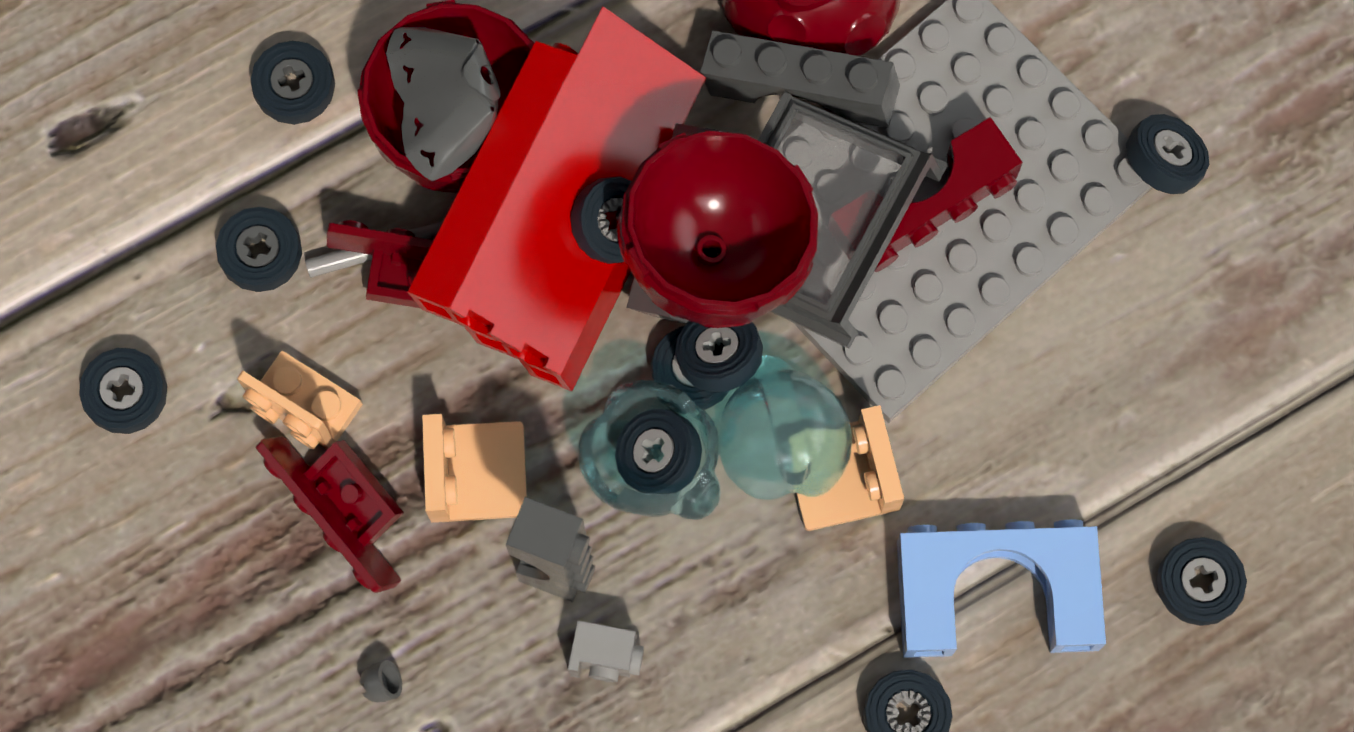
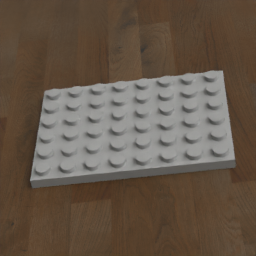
(976, 272)

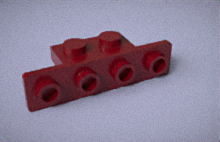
(394, 261)
(342, 501)

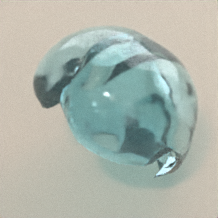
(784, 434)
(599, 443)

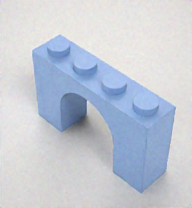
(1059, 557)

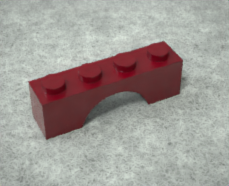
(978, 165)

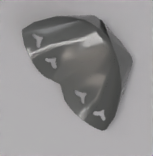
(443, 95)

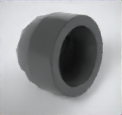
(381, 682)

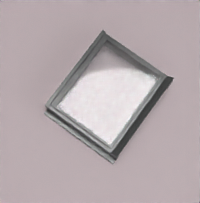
(860, 196)

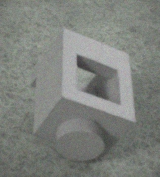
(605, 652)

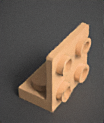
(303, 401)
(473, 470)
(868, 484)

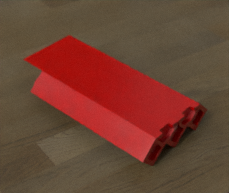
(507, 243)

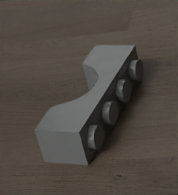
(844, 83)
(551, 550)

